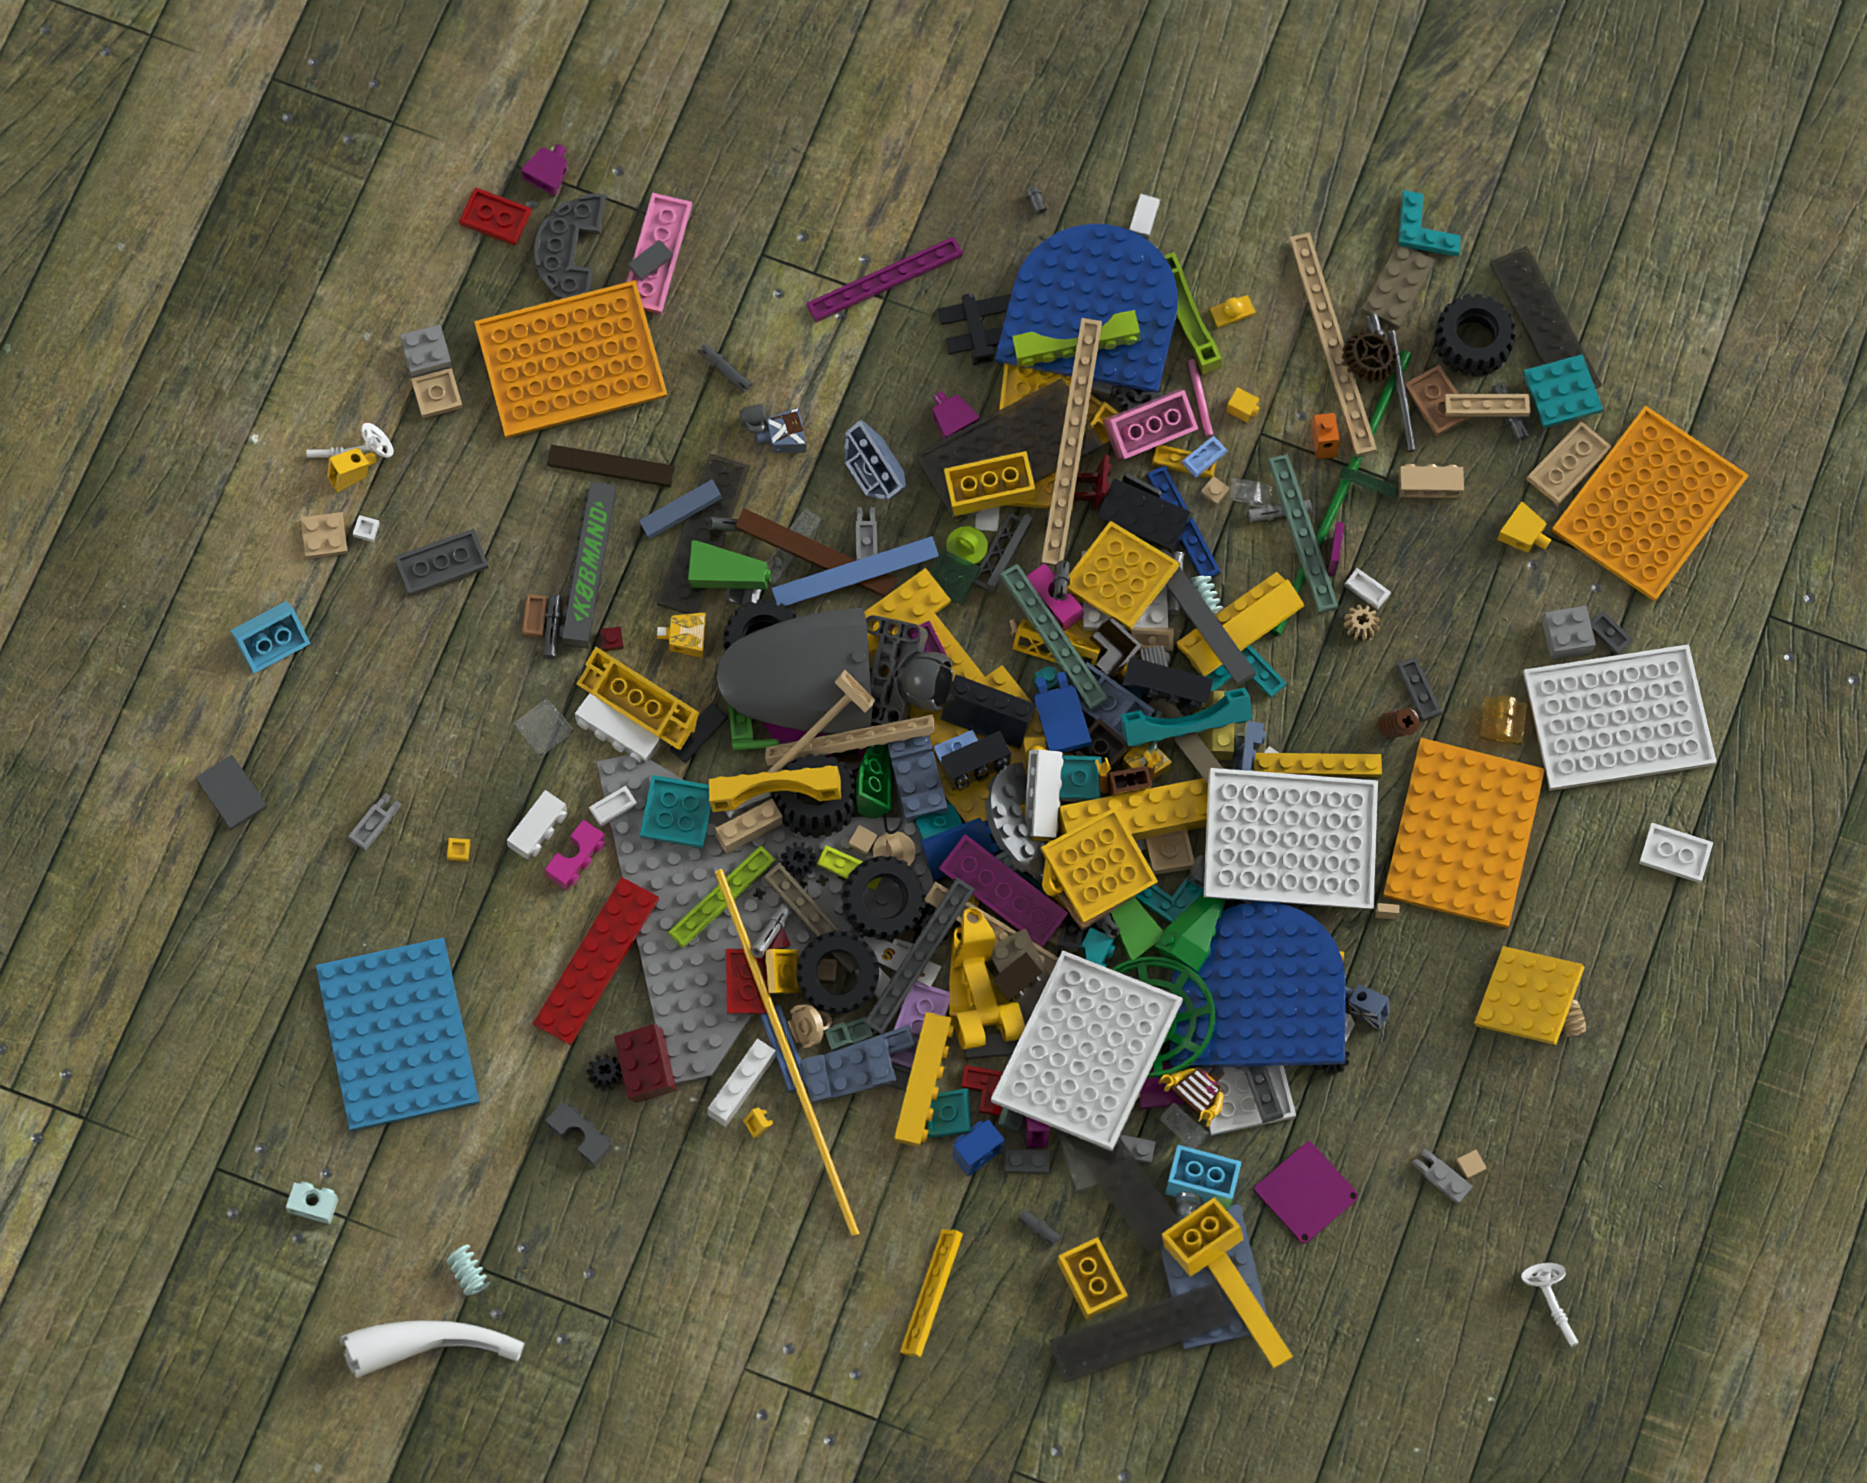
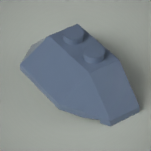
(872, 462)

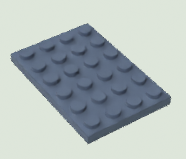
(1181, 1282)

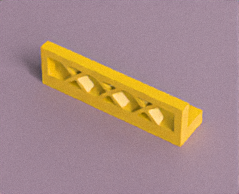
(1082, 645)

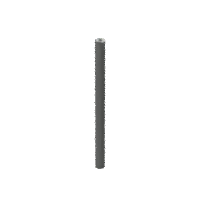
(1402, 395)

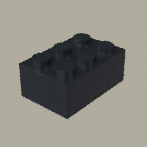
(976, 761)

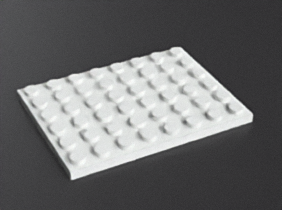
(1619, 717)
(1290, 838)
(1087, 1050)

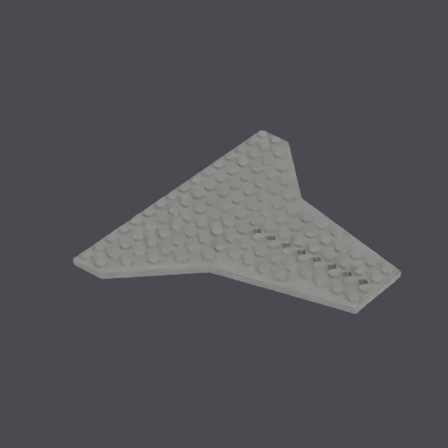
(690, 982)

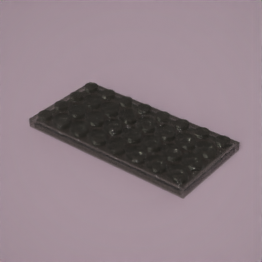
(1026, 425)

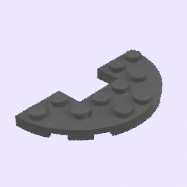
(558, 241)
(1008, 823)

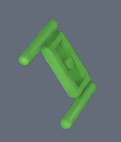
(742, 733)

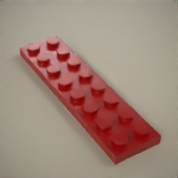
(596, 961)

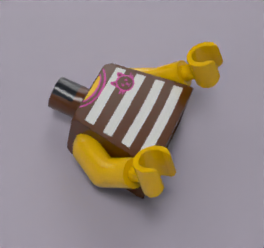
(1198, 1091)

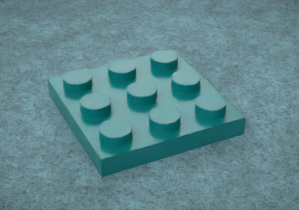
(1562, 391)
(676, 812)

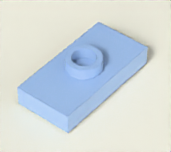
(1204, 456)
(954, 744)

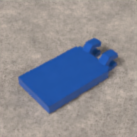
(1061, 716)
(941, 845)

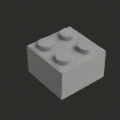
(425, 351)
(1568, 632)

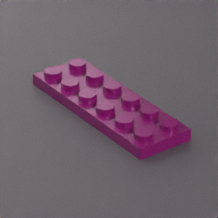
(1004, 890)

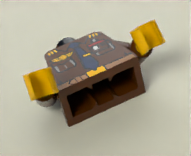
(1129, 779)

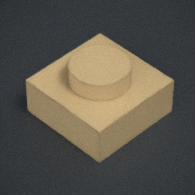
(1215, 491)

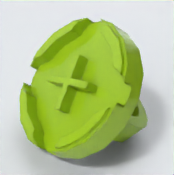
(968, 544)

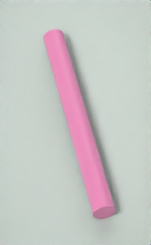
(1200, 398)

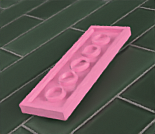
(666, 222)

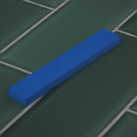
(1192, 539)

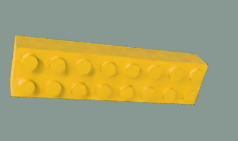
(1146, 811)

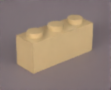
(1431, 481)
(749, 826)

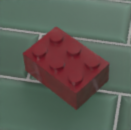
(645, 1063)

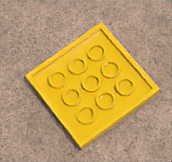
(1121, 575)
(1099, 865)
(1529, 995)

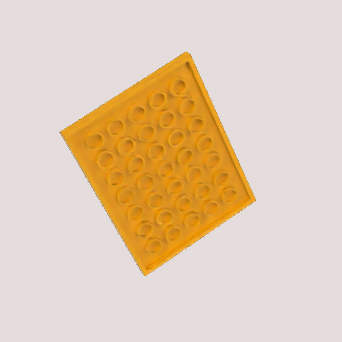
(570, 359)
(1649, 503)
(1464, 833)

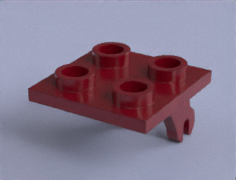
(1099, 477)

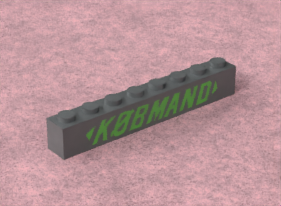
(588, 566)

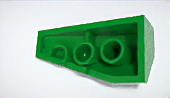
(874, 782)
(1191, 932)

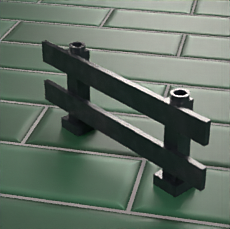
(977, 340)

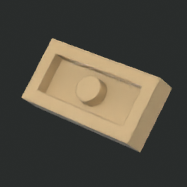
(1154, 637)

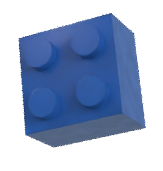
(977, 1147)

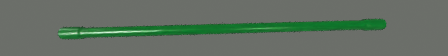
(1405, 357)

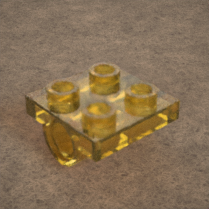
(1503, 720)

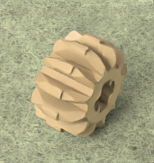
(1369, 625)
(1575, 1021)

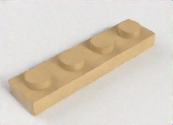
(1487, 405)

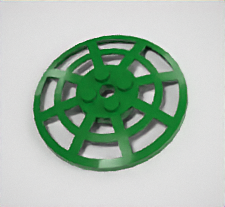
(1176, 989)

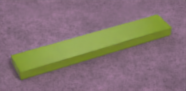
(714, 903)

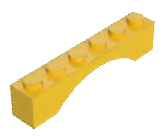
(731, 792)

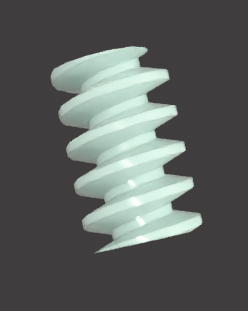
(1203, 589)
(466, 1271)

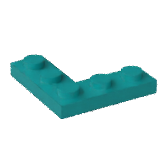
(1413, 236)
(1265, 678)
(1169, 906)

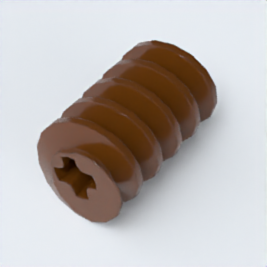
(1398, 723)

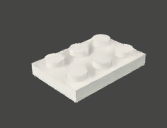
(1676, 853)

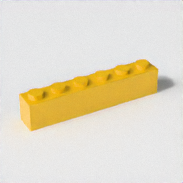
(923, 1080)

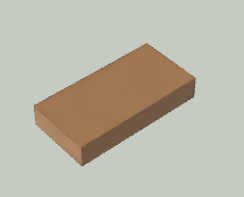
(534, 615)

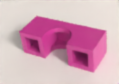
(1064, 612)
(566, 870)

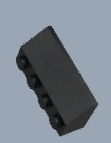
(988, 711)

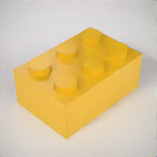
(1202, 1237)
(1092, 1278)

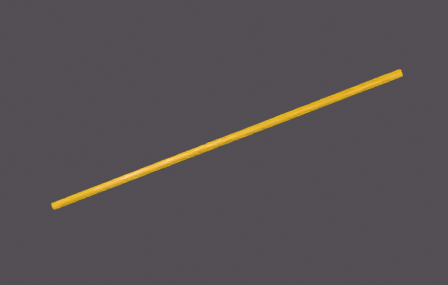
(787, 1053)

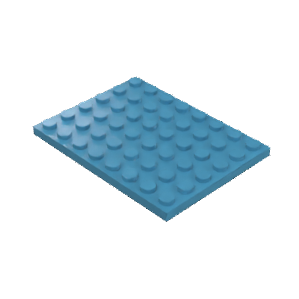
(397, 1034)

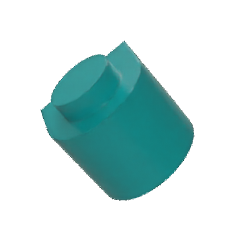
(1049, 675)

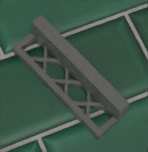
(1008, 553)

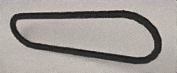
(900, 806)

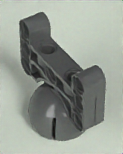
(912, 674)

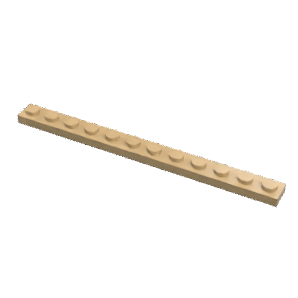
(1332, 344)
(1071, 441)

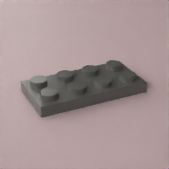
(441, 562)

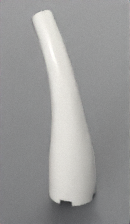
(393, 1342)

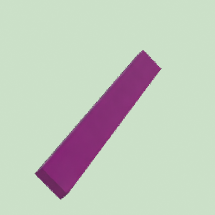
(884, 279)

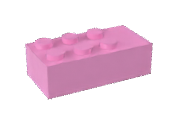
(1150, 424)

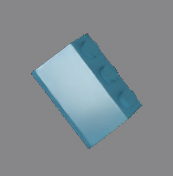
(270, 637)

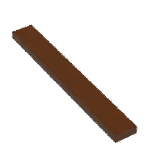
(805, 548)

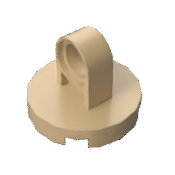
(895, 845)
(807, 1024)

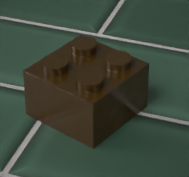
(1105, 744)
(1017, 977)

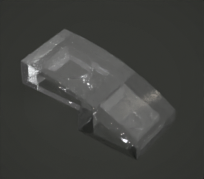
(1250, 491)

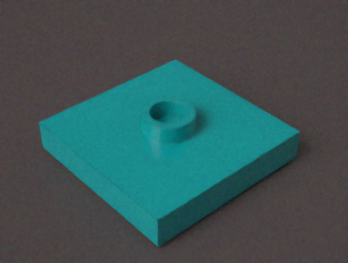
(1079, 778)
(935, 823)
(950, 1114)

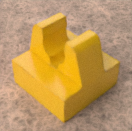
(756, 1122)

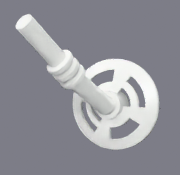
(373, 442)
(1544, 1281)

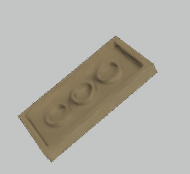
(1398, 285)
(1007, 952)

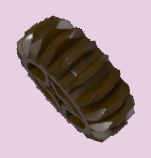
(1372, 366)

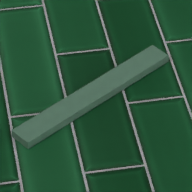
(1302, 534)
(1053, 637)

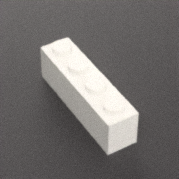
(617, 729)
(1043, 793)
(741, 1082)

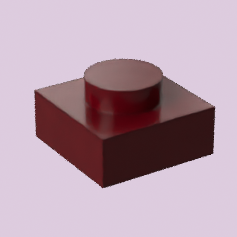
(611, 638)

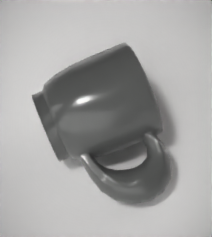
(753, 418)

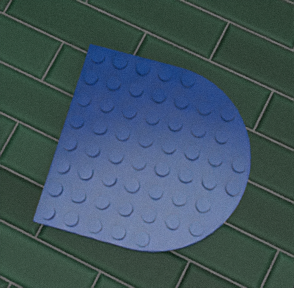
(1092, 276)
(1272, 989)

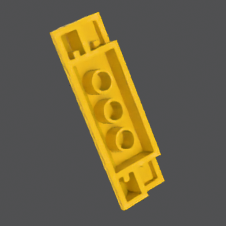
(1245, 620)
(638, 698)

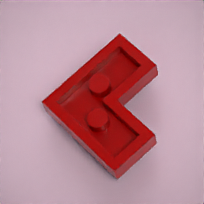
(985, 1081)

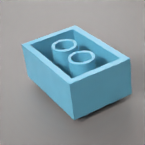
(1203, 1175)

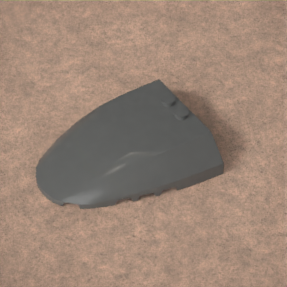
(791, 671)

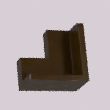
(1117, 647)

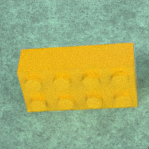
(990, 483)

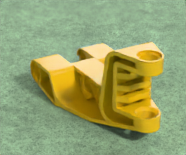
(973, 997)

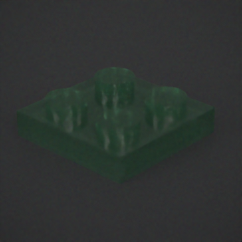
(954, 575)

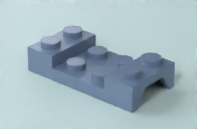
(1119, 702)
(1247, 744)
(917, 777)
(848, 1071)

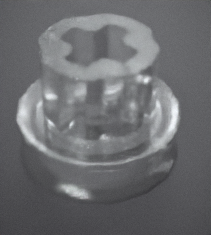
(1187, 1204)

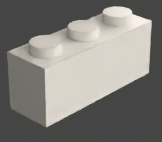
(537, 825)

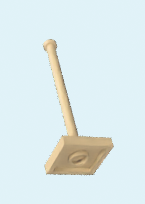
(853, 692)

